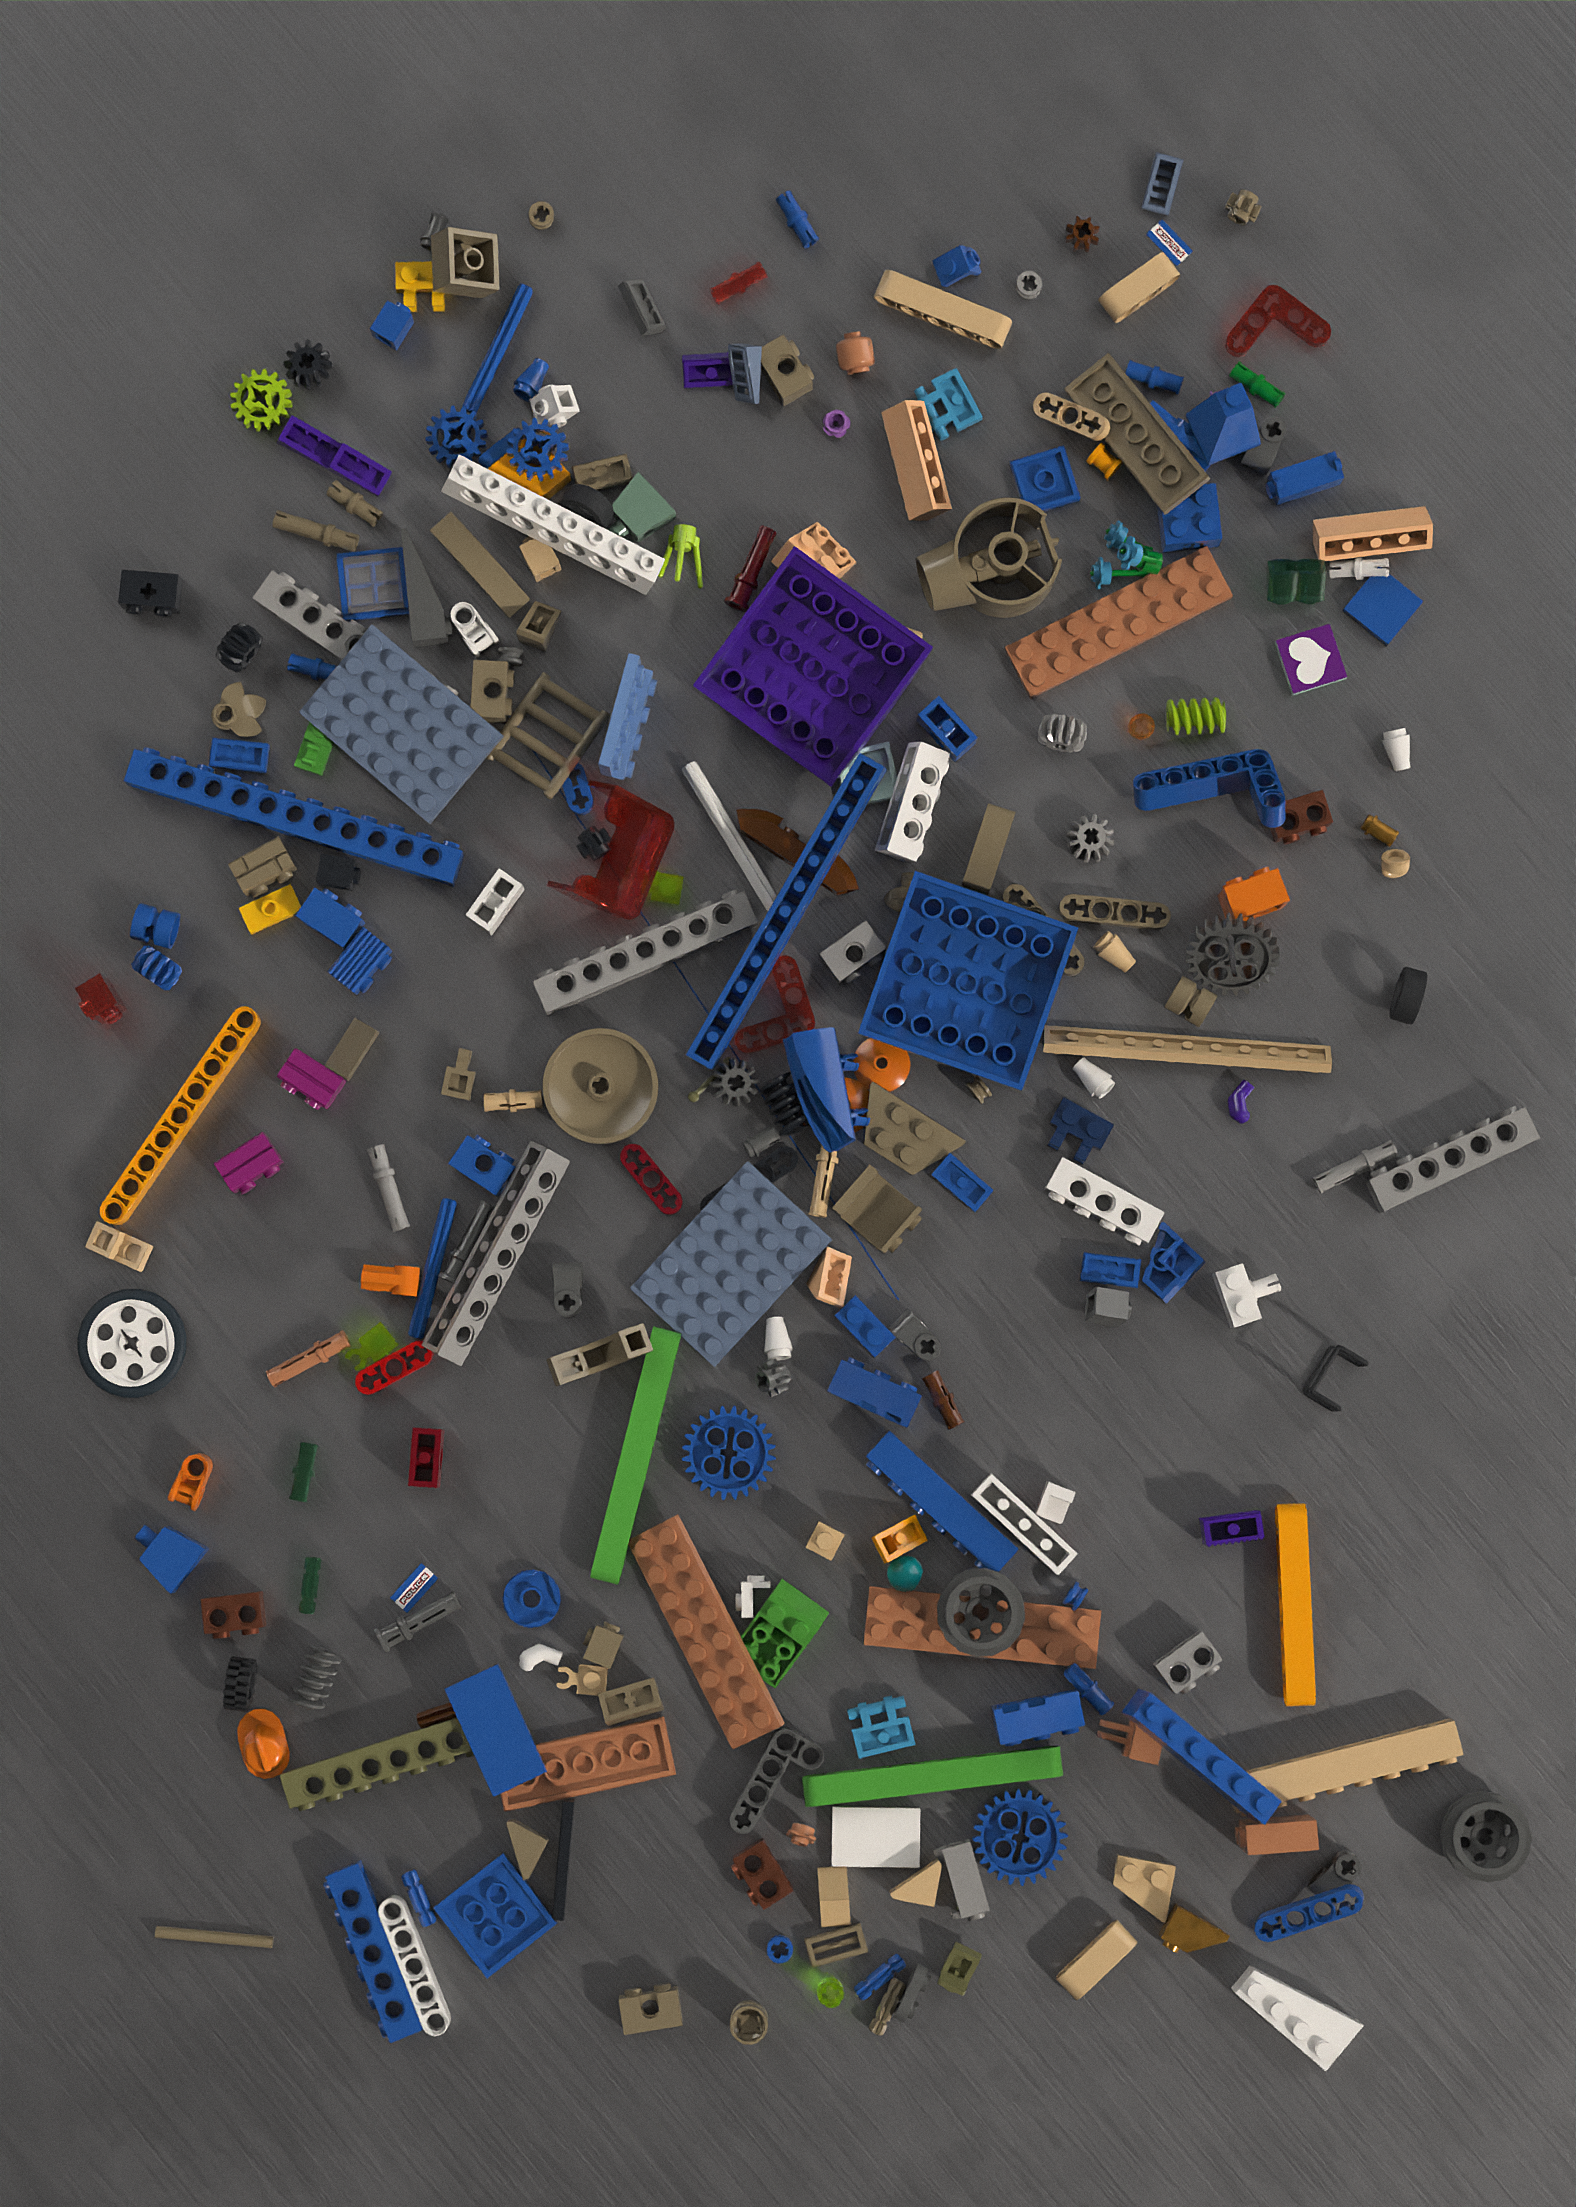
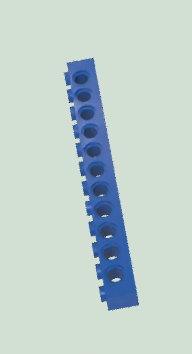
(140, 776)
(786, 911)

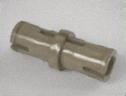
(354, 503)

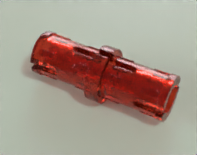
(738, 283)

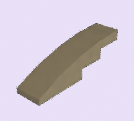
(479, 564)

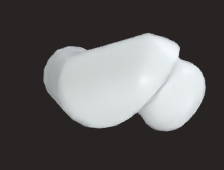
(537, 1654)

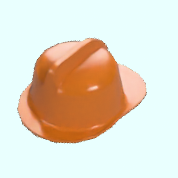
(263, 1743)

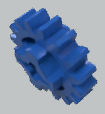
(447, 429)
(547, 443)

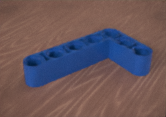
(1216, 777)

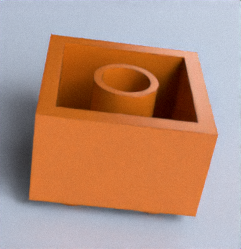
(1255, 896)

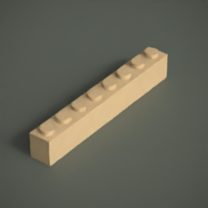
(1360, 1762)

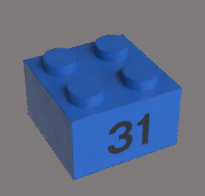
(1192, 522)

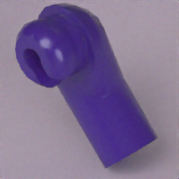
(1237, 1102)

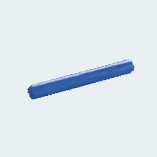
(497, 348)
(432, 1268)

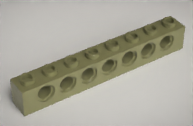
(296, 1780)

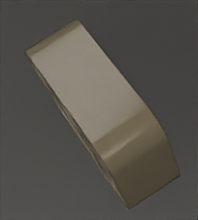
(988, 848)

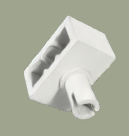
(1240, 1294)

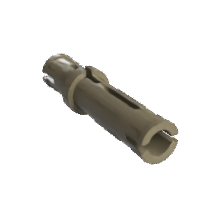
(324, 533)

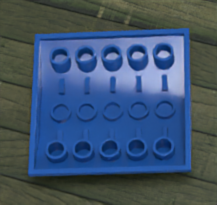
(968, 980)

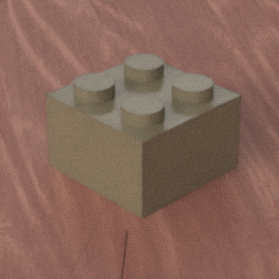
(465, 262)

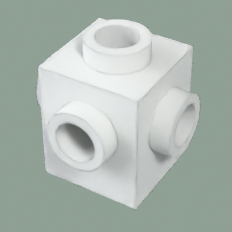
(555, 404)

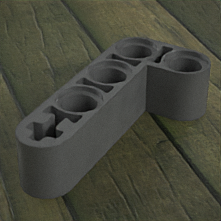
(769, 1782)

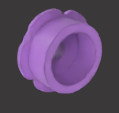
(836, 416)

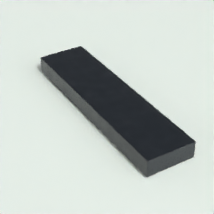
(563, 1859)

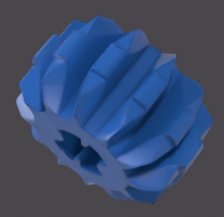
(156, 967)

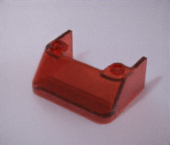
(634, 856)

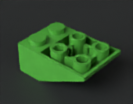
(782, 1631)

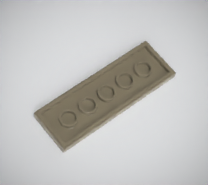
(1138, 434)

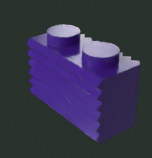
(1231, 1528)

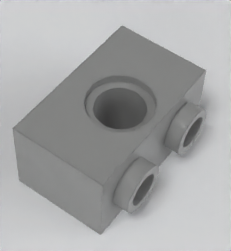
(861, 938)

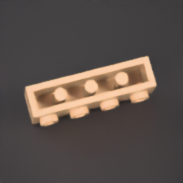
(916, 460)
(1372, 533)

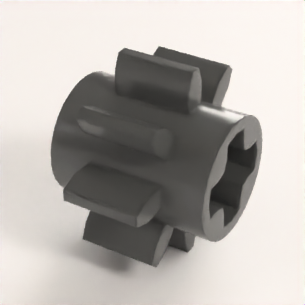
(772, 1377)

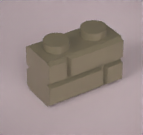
(263, 867)

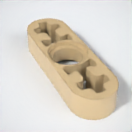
(1057, 402)

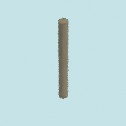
(214, 1937)

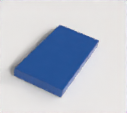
(495, 1730)

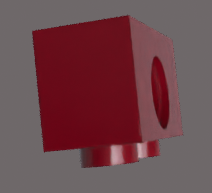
(426, 1457)

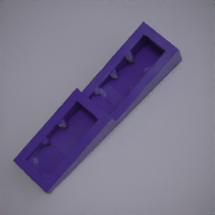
(334, 456)

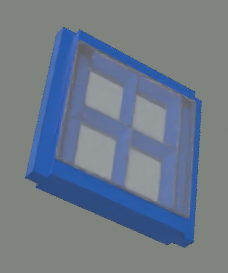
(372, 584)

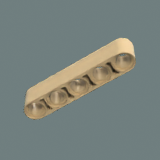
(942, 309)

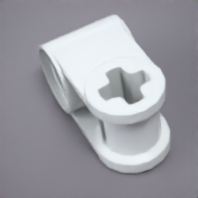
(476, 632)

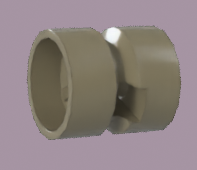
(1190, 1001)
(749, 2022)

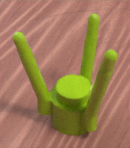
(682, 541)

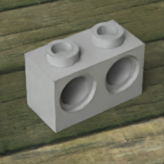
(1184, 1655)

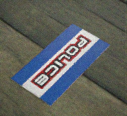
(1169, 242)
(414, 1588)

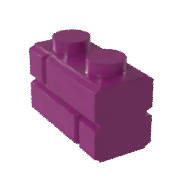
(310, 1079)
(249, 1163)

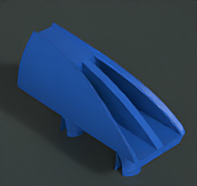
(821, 1086)

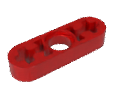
(378, 1384)

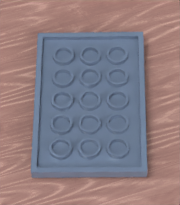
(401, 724)
(731, 1263)

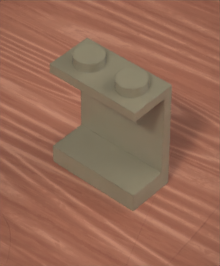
(877, 1211)

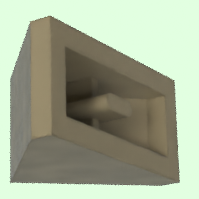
(538, 626)
(527, 1845)

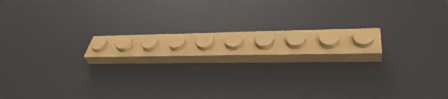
(1187, 1049)

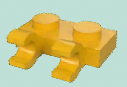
(414, 279)

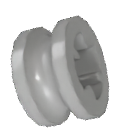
(1020, 285)

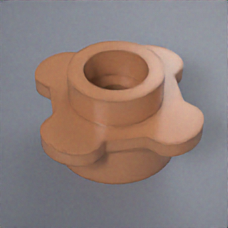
(801, 1834)

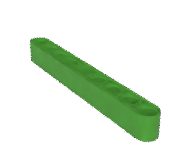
(635, 1456)
(932, 1776)

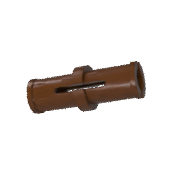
(943, 1400)

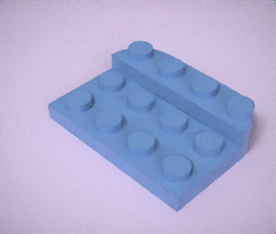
(626, 720)

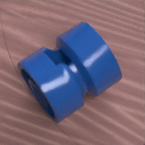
(154, 925)

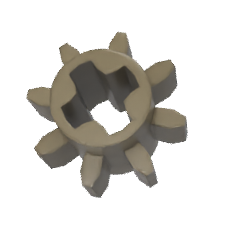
(1243, 207)

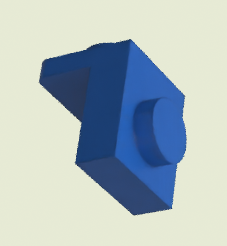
(957, 265)

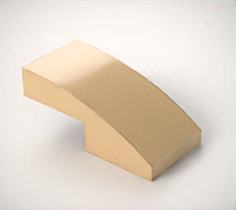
(119, 1246)

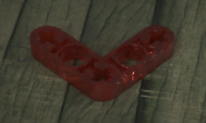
(1280, 313)
(792, 1011)

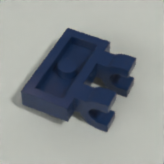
(1081, 1125)

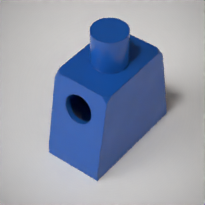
(170, 1555)

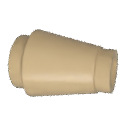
(1114, 951)

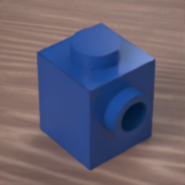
(392, 324)

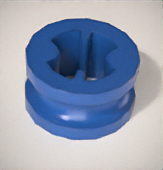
(1075, 1596)
(783, 1957)

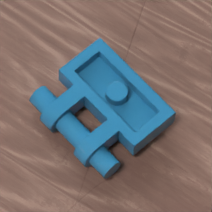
(956, 400)
(881, 1736)

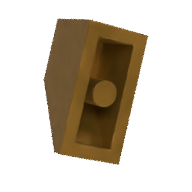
(1189, 1932)

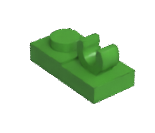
(314, 751)

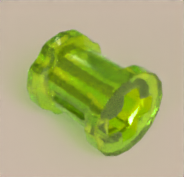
(836, 1985)

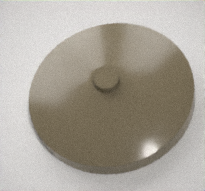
(600, 1086)

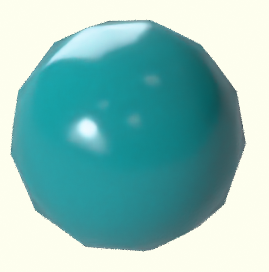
(904, 1573)

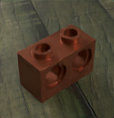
(1296, 811)
(233, 1606)
(768, 1870)

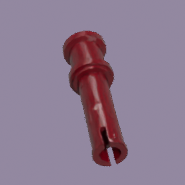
(746, 580)

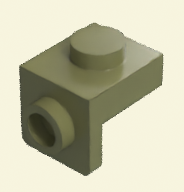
(958, 1968)

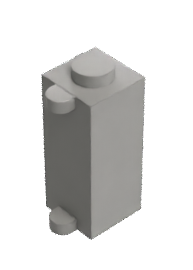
(964, 1880)

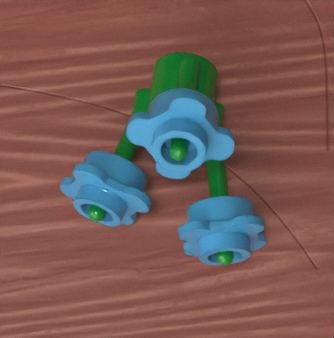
(1129, 553)

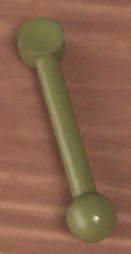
(693, 1096)

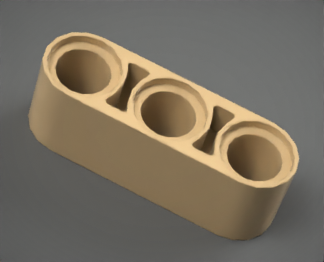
(1139, 287)
(1096, 1960)

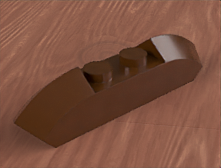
(764, 830)

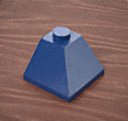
(1224, 424)

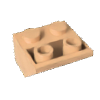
(819, 546)

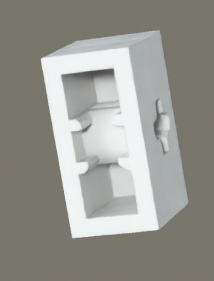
(495, 902)

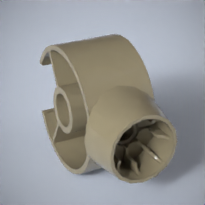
(949, 579)

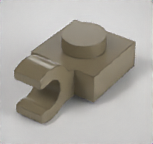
(458, 1080)

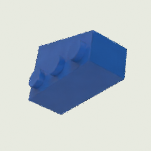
(875, 1392)
(1038, 1717)

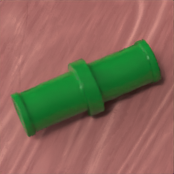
(1257, 384)

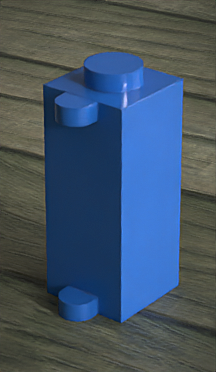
(1304, 478)

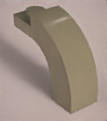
(599, 1355)

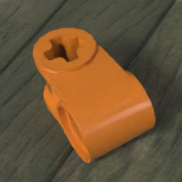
(190, 1482)

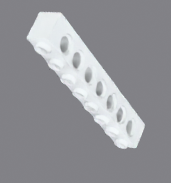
(552, 525)

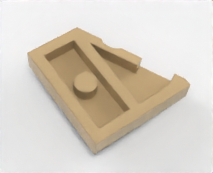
(1146, 1883)

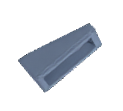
(1170, 161)
(745, 365)

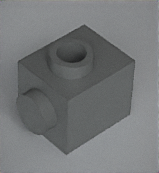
(1107, 1307)

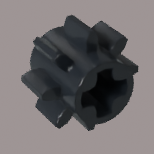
(594, 843)

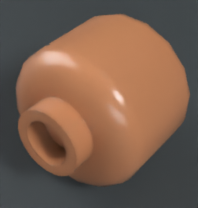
(855, 353)

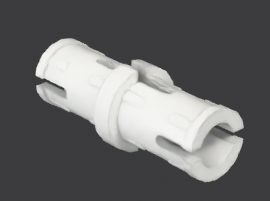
(1359, 568)

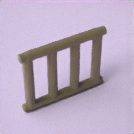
(566, 764)

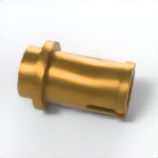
(1379, 830)

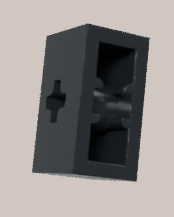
(137, 583)

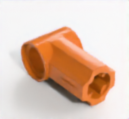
(396, 1279)

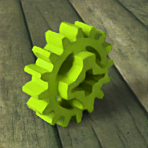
(269, 393)

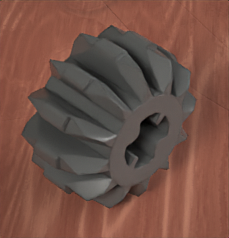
(736, 1092)

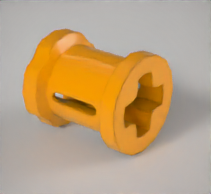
(1104, 461)

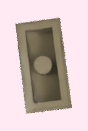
(351, 1049)

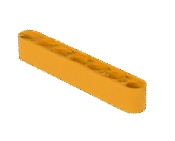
(1295, 1604)

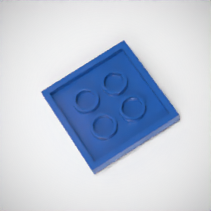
(495, 1915)

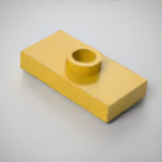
(270, 909)

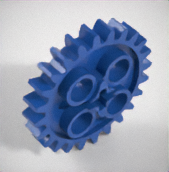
(702, 1449)
(1046, 1841)

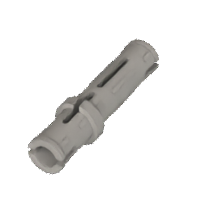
(1365, 1161)
(388, 1187)

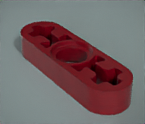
(631, 1167)

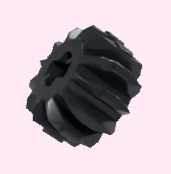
(317, 358)
(239, 647)

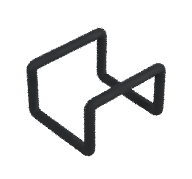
(1321, 1370)

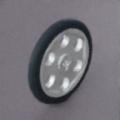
(108, 1311)

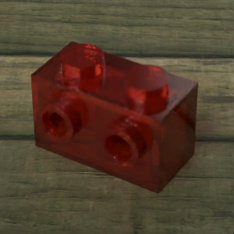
(100, 1000)

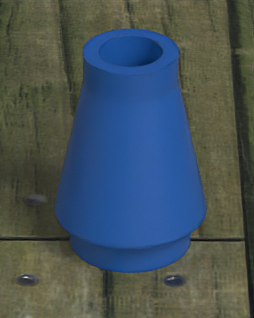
(531, 380)

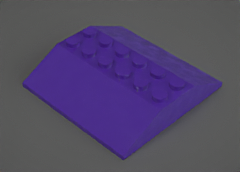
(813, 667)

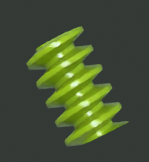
(1195, 715)

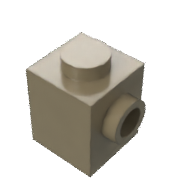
(603, 1644)

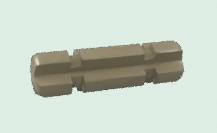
(887, 2006)

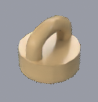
(1395, 863)

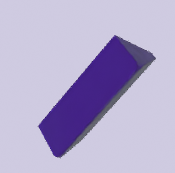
(706, 370)

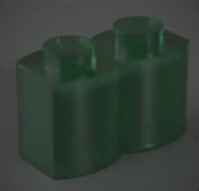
(1295, 581)

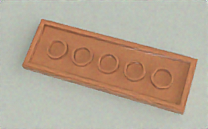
(596, 1763)

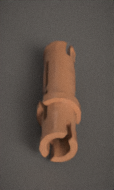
(318, 1353)

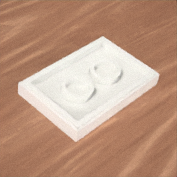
(875, 1836)

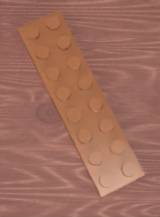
(1118, 622)
(705, 1632)
(1048, 1634)

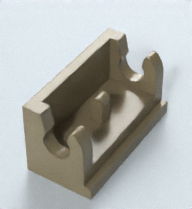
(630, 1702)

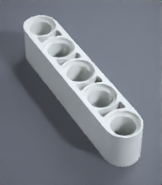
(414, 1980)

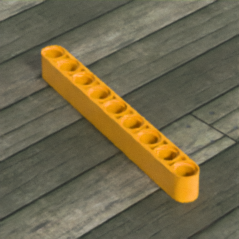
(179, 1130)

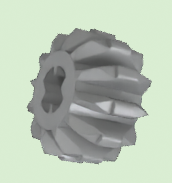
(1062, 733)
(1089, 849)

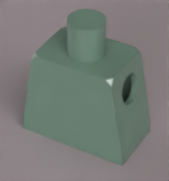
(640, 510)

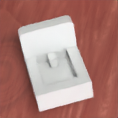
(744, 1600)

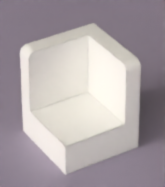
(1054, 1502)

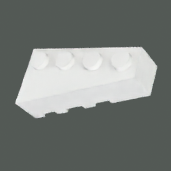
(1305, 2021)

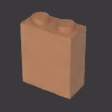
(1278, 1835)

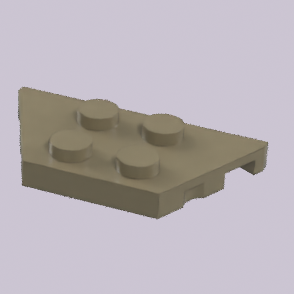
(905, 1133)

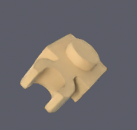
(589, 1679)

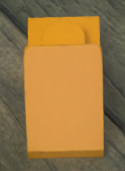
(899, 1538)

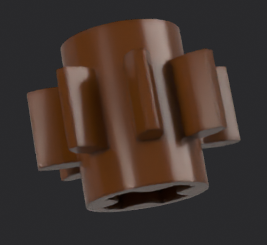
(1079, 226)

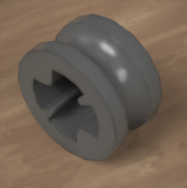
(510, 655)

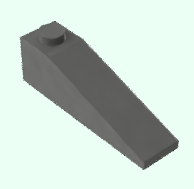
(426, 613)

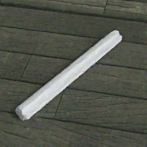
(730, 834)

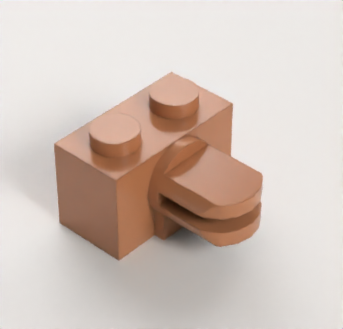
(1136, 1742)

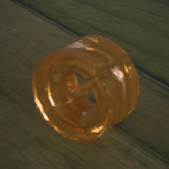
(1132, 726)

